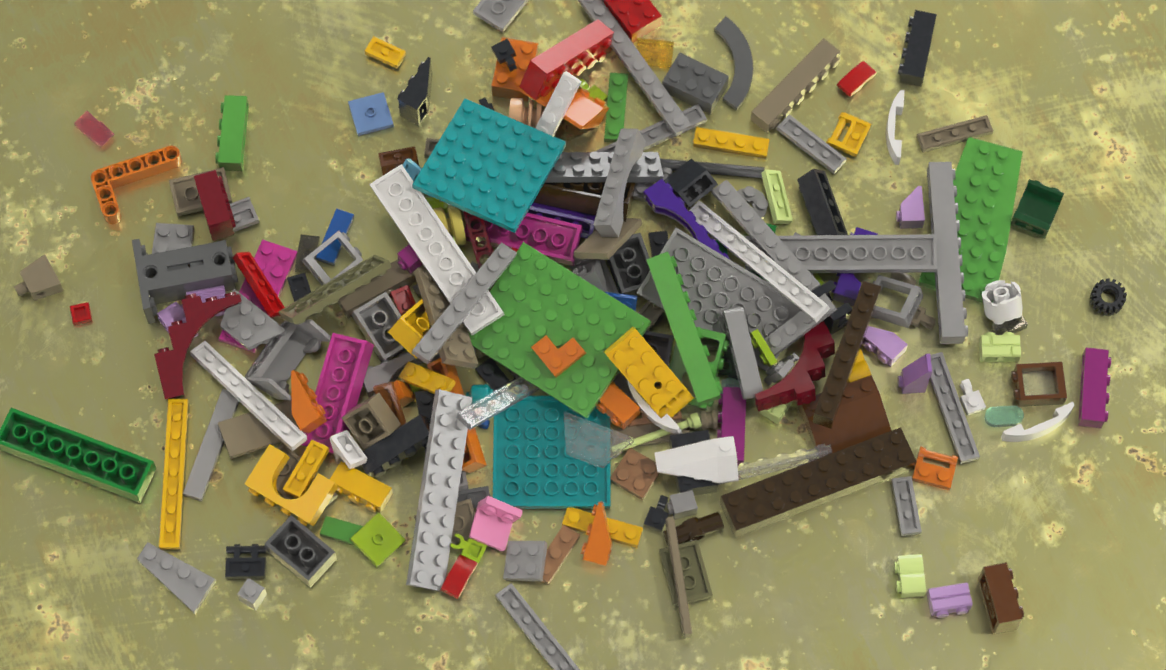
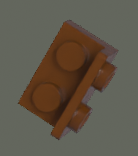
(392, 159)

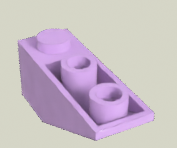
(884, 344)

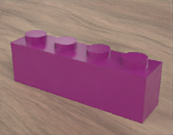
(1094, 387)
(733, 419)

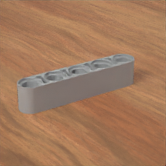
(742, 352)

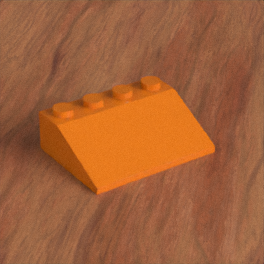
(583, 111)

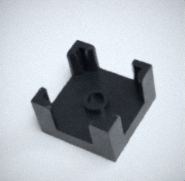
(837, 319)

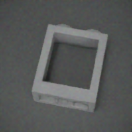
(316, 269)
(910, 306)

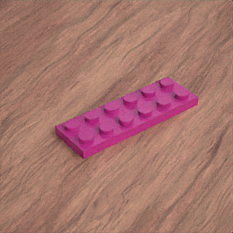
(276, 265)

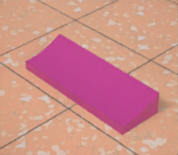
(546, 235)
(340, 384)

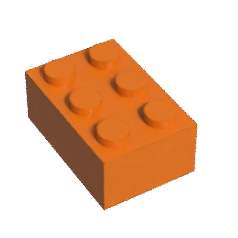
(507, 82)

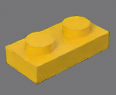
(385, 52)

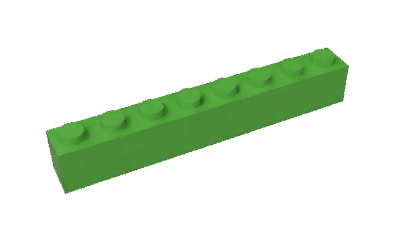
(684, 328)

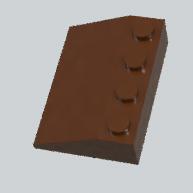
(857, 419)

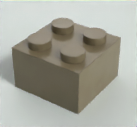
(371, 421)

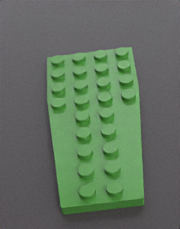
(985, 200)

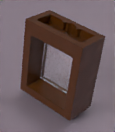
(1039, 384)

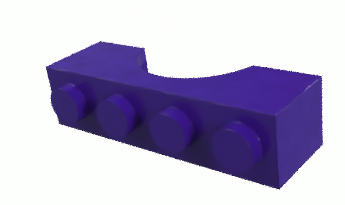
(848, 286)

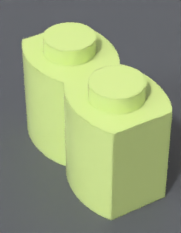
(911, 576)

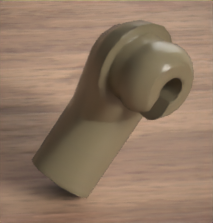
(903, 276)

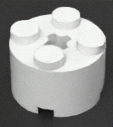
(1006, 302)

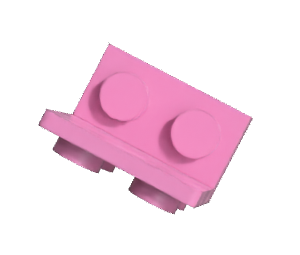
(493, 522)

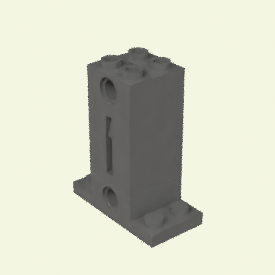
(172, 273)

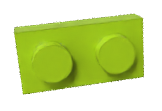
(766, 354)

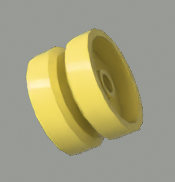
(453, 223)

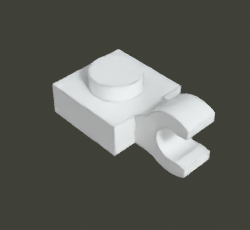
(971, 400)

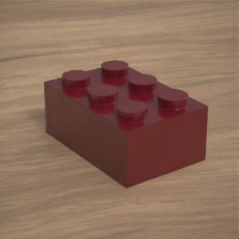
(215, 204)

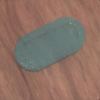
(1004, 416)

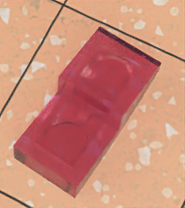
(93, 129)

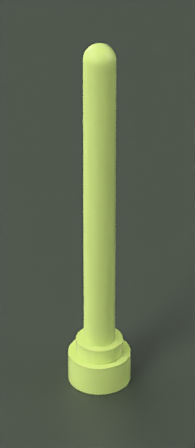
(692, 421)

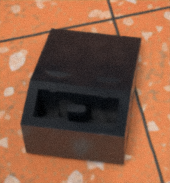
(415, 99)

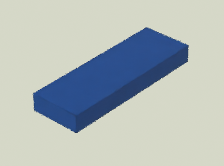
(340, 222)

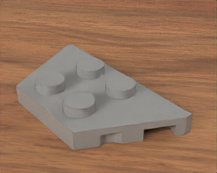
(250, 324)

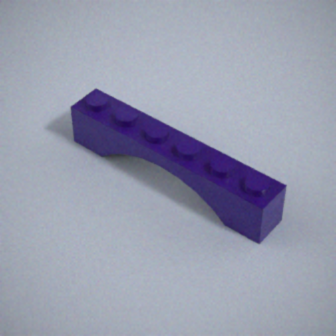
(663, 201)

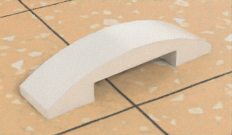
(894, 146)
(665, 423)
(1018, 434)

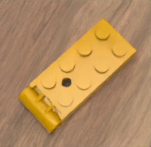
(644, 368)

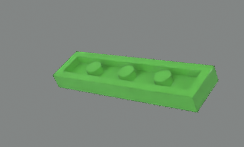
(617, 104)

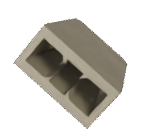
(39, 280)

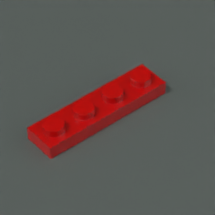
(259, 283)

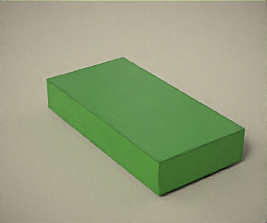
(339, 530)

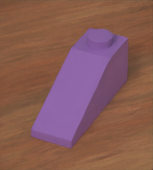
(916, 376)

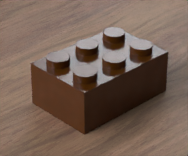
(1000, 598)

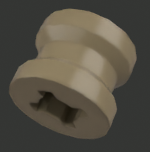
(708, 419)

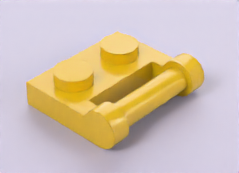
(854, 137)

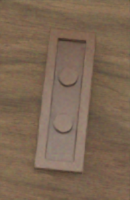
(558, 552)

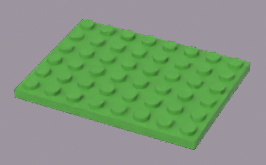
(553, 301)

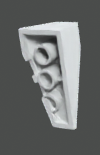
(705, 460)

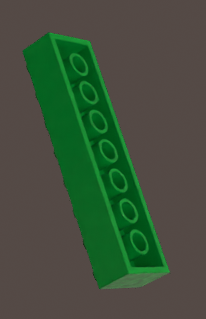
(76, 455)

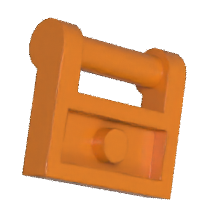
(933, 474)

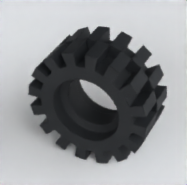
(1099, 303)

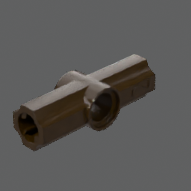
(697, 528)

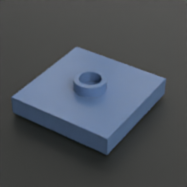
(370, 114)

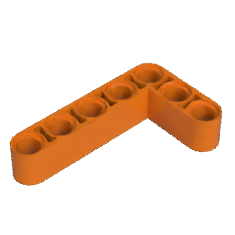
(129, 176)

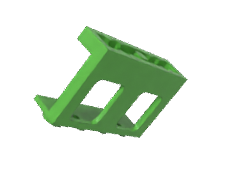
(678, 367)

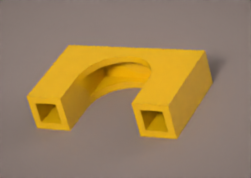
(264, 482)

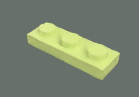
(777, 196)

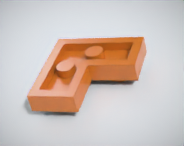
(558, 359)

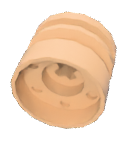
(528, 116)

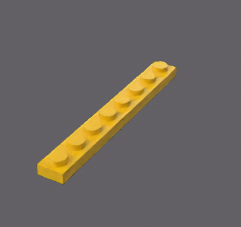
(173, 474)

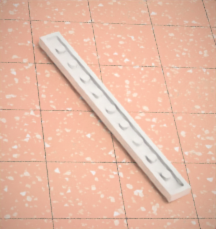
(760, 262)

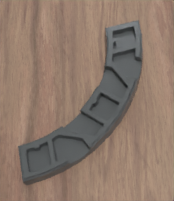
(742, 62)

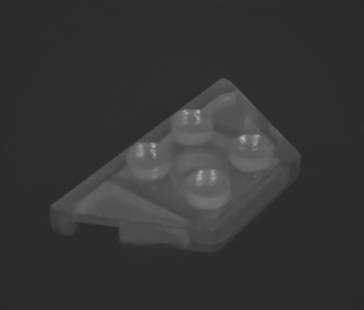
(593, 441)

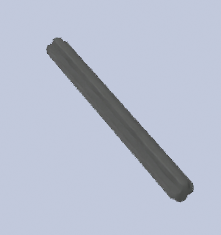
(718, 168)

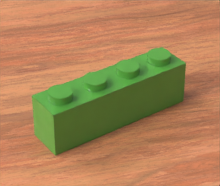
(233, 133)

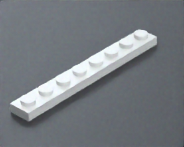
(248, 395)

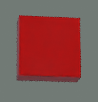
(81, 313)

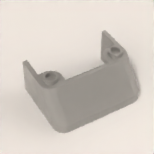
(283, 355)

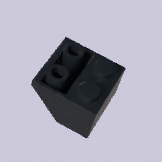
(691, 182)

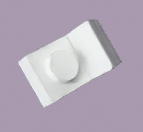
(347, 450)

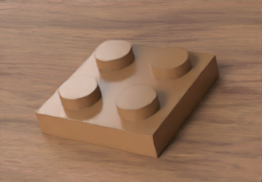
(635, 473)

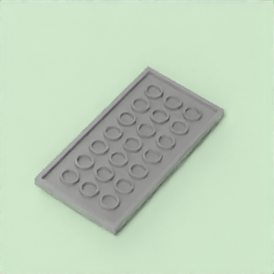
(720, 285)

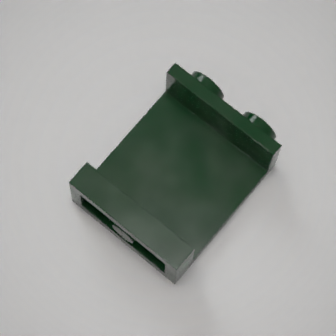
(1037, 208)

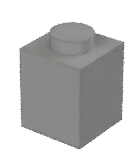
(682, 504)
(252, 594)

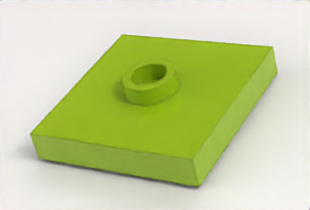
(377, 539)

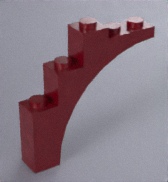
(197, 314)
(809, 368)

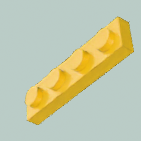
(731, 142)
(619, 531)

